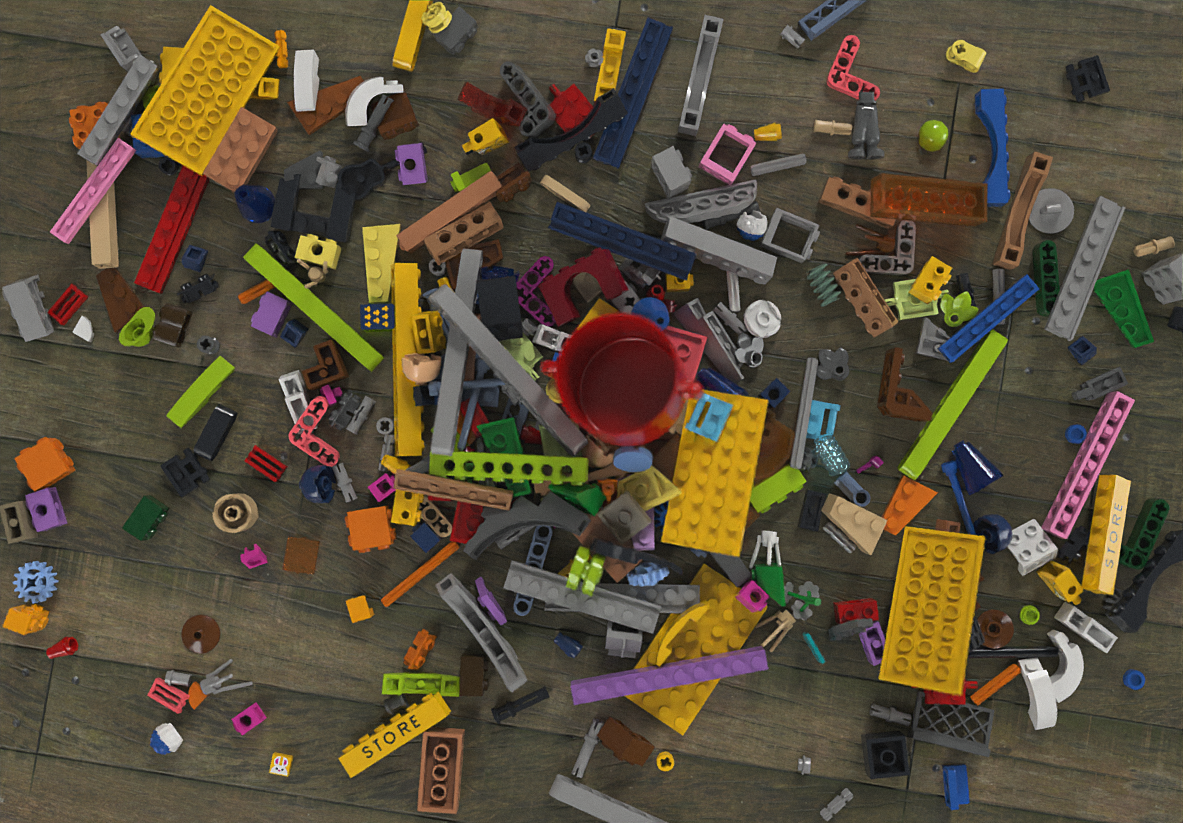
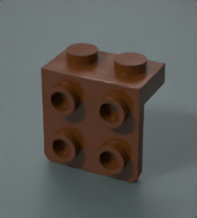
(398, 118)
(513, 181)

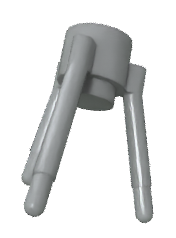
(213, 683)

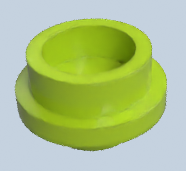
(1029, 614)

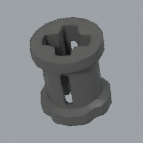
(214, 348)
(396, 703)

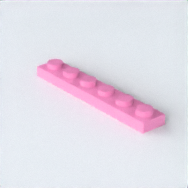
(93, 191)

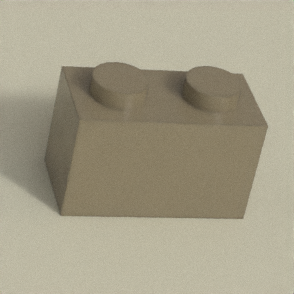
(17, 522)

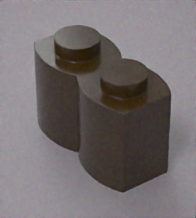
(172, 325)

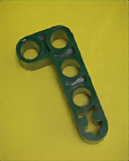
(1042, 278)
(1141, 531)

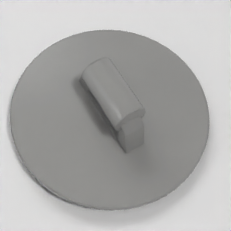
(1051, 211)

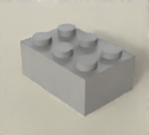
(1166, 279)

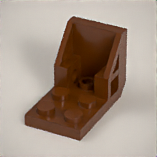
(908, 404)

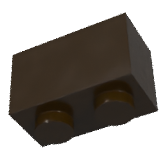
(473, 674)

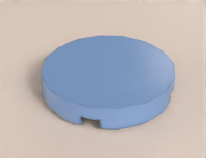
(632, 459)

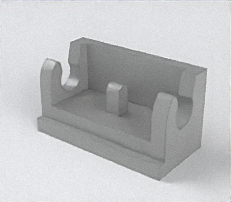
(121, 47)

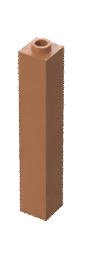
(450, 211)

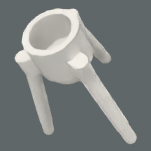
(769, 540)

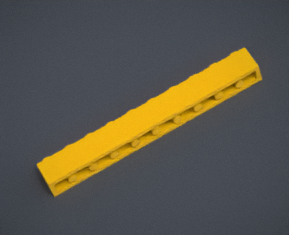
(406, 414)

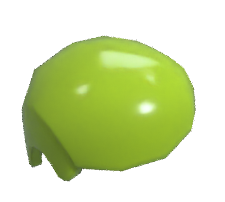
(933, 135)

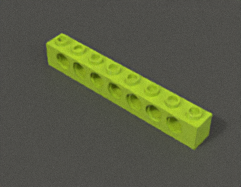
(579, 467)

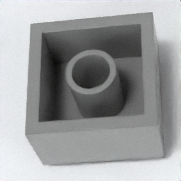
(671, 172)

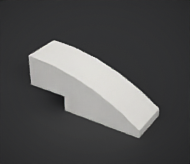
(306, 80)
(550, 338)
(296, 397)
(1085, 627)

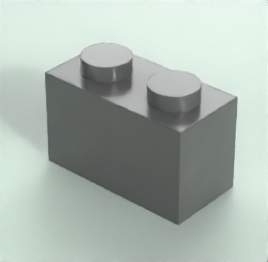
(457, 32)

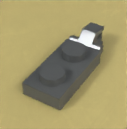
(1101, 385)
(846, 629)

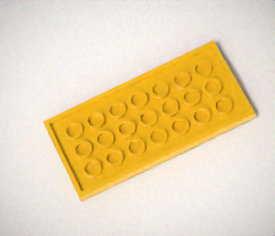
(205, 90)
(716, 478)
(932, 610)
(718, 631)

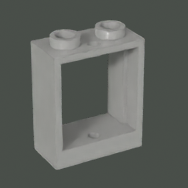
(795, 220)

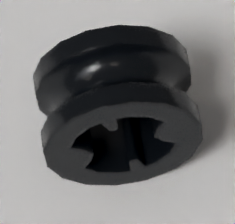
(164, 161)

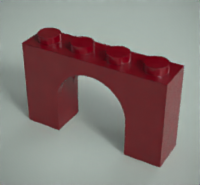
(557, 288)

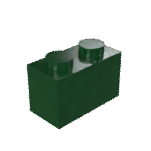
(145, 518)

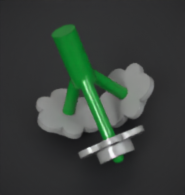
(808, 593)

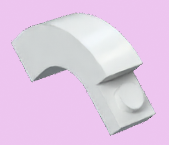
(360, 97)
(1070, 668)
(1042, 697)

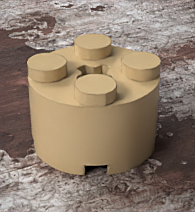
(226, 506)

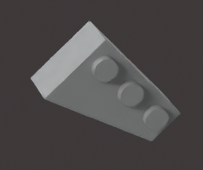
(28, 308)

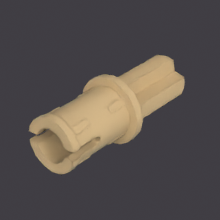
(832, 127)
(1154, 246)

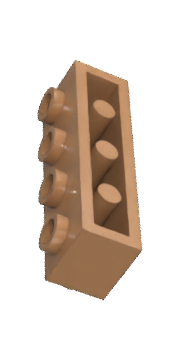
(865, 298)

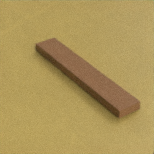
(452, 489)

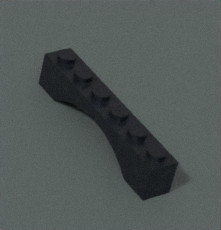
(606, 110)
(1132, 607)

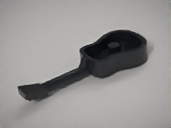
(366, 176)
(628, 555)

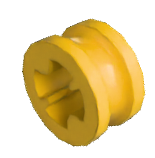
(663, 755)

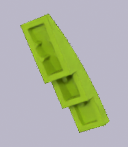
(200, 391)

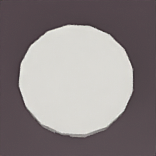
(762, 319)

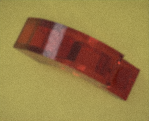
(503, 111)

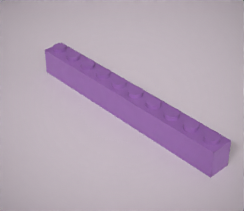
(669, 675)

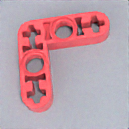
(845, 78)
(308, 437)

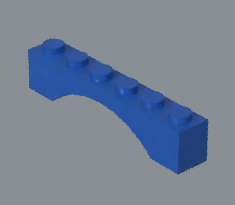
(991, 110)

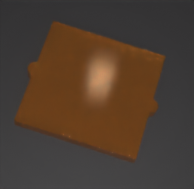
(301, 555)

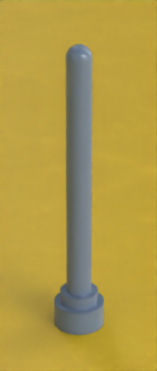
(481, 368)
(434, 386)

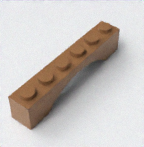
(1013, 235)
(603, 473)

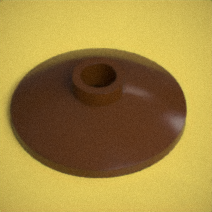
(1002, 631)
(209, 634)

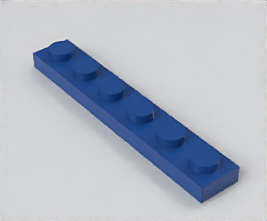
(988, 318)

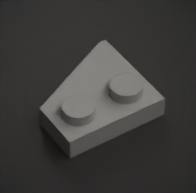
(930, 339)

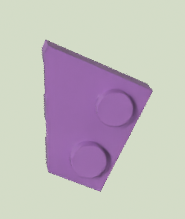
(487, 599)

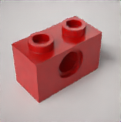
(855, 609)

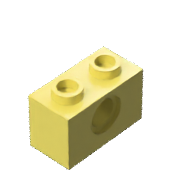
(308, 245)

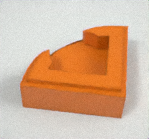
(196, 695)

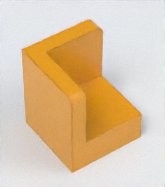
(359, 609)

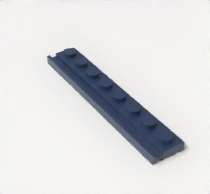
(634, 91)
(622, 241)

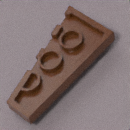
(329, 105)

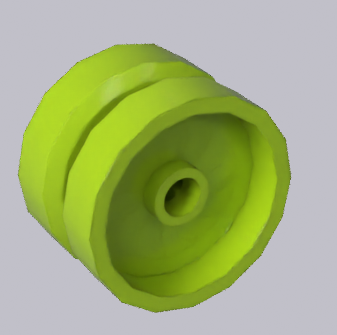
(586, 571)

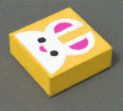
(281, 764)

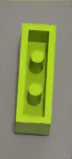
(776, 488)

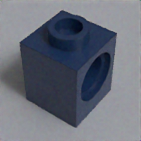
(781, 391)
(425, 536)

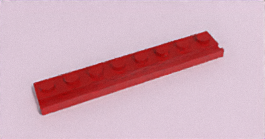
(171, 230)

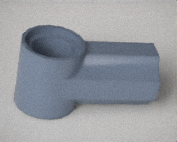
(851, 489)

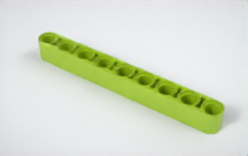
(313, 307)
(952, 404)

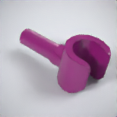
(875, 461)

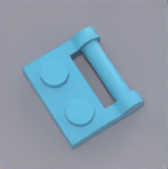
(816, 418)
(714, 420)

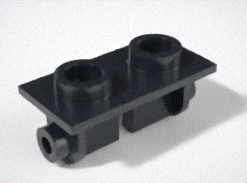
(277, 242)
(191, 291)
(1072, 552)

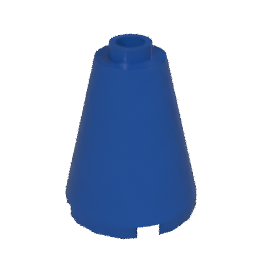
(652, 310)

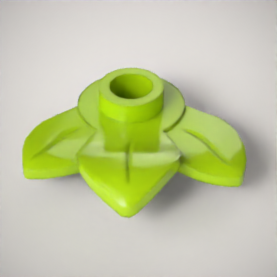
(959, 306)

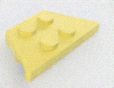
(648, 488)

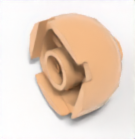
(421, 367)
(598, 451)

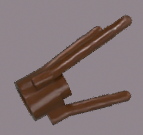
(883, 243)

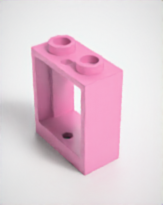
(717, 170)

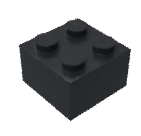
(885, 754)

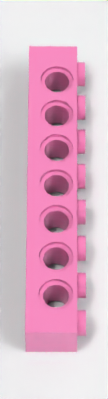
(1087, 464)

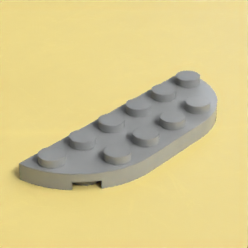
(704, 204)

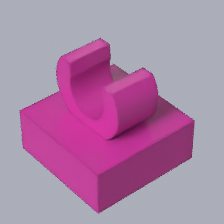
(330, 394)
(253, 558)

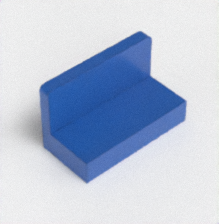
(955, 785)

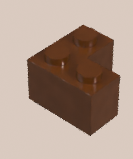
(330, 369)
(624, 742)

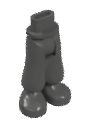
(866, 129)

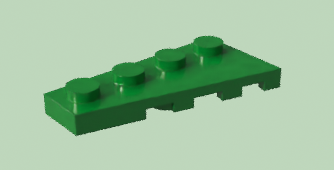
(1123, 304)
(504, 437)

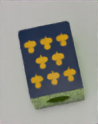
(377, 317)

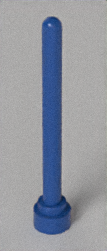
(950, 469)

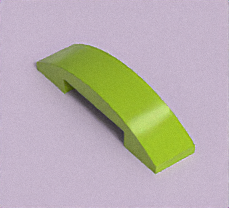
(420, 684)

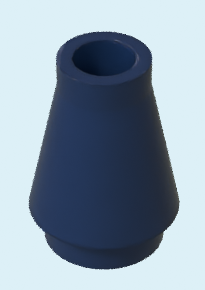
(568, 645)

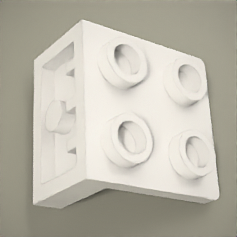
(1031, 547)

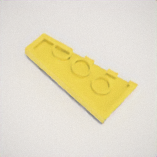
(380, 254)

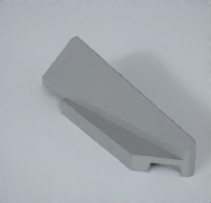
(718, 345)

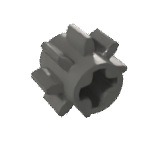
(810, 459)

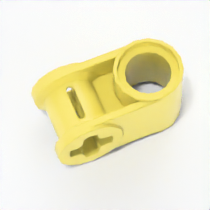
(967, 55)

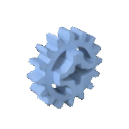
(647, 574)
(43, 584)

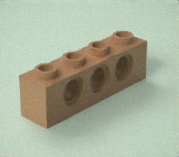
(830, 198)
(456, 240)

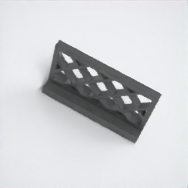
(952, 741)

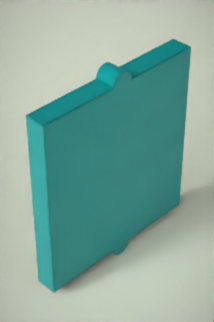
(813, 647)

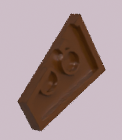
(491, 255)
(118, 297)

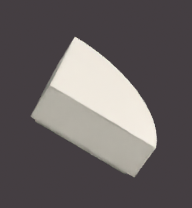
(84, 329)

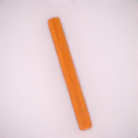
(420, 573)

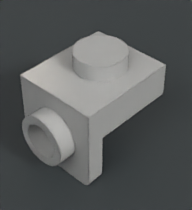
(328, 171)

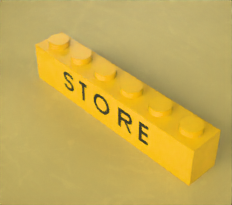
(1106, 534)
(395, 734)

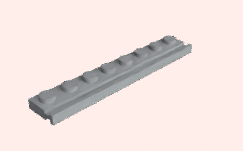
(1084, 268)
(671, 597)
(602, 603)

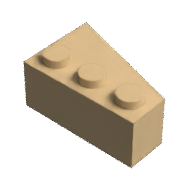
(857, 523)

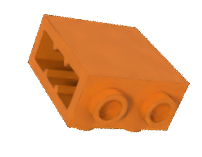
(83, 121)
(44, 463)
(370, 528)

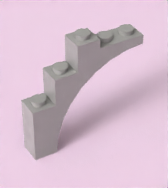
(484, 630)

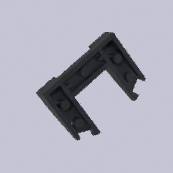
(287, 218)

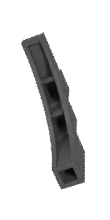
(523, 513)

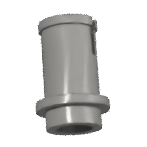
(791, 36)
(178, 678)

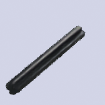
(1014, 652)

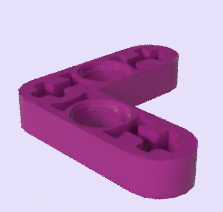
(529, 289)

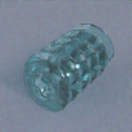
(831, 454)

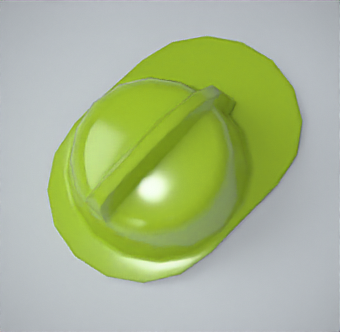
(139, 329)

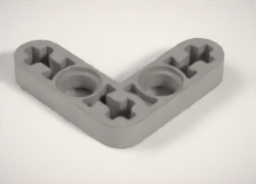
(899, 257)

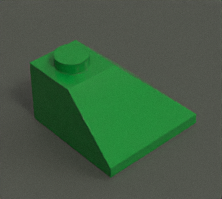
(583, 497)
(770, 580)

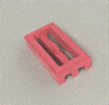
(181, 702)

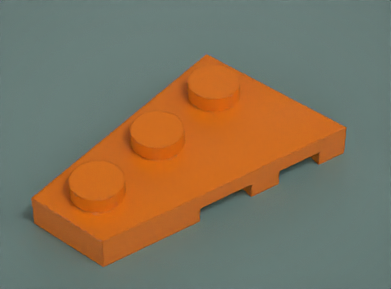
(905, 504)

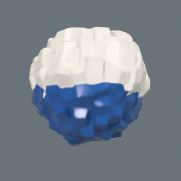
(752, 225)
(165, 739)

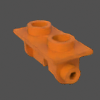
(609, 489)
(416, 657)

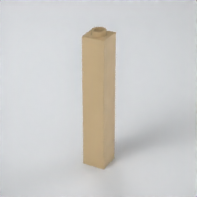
(103, 229)

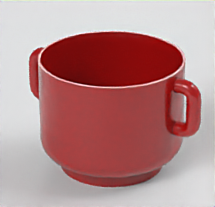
(621, 379)

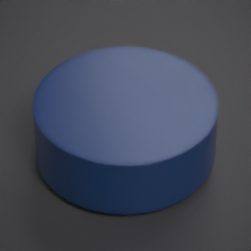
(1075, 434)
(1134, 679)

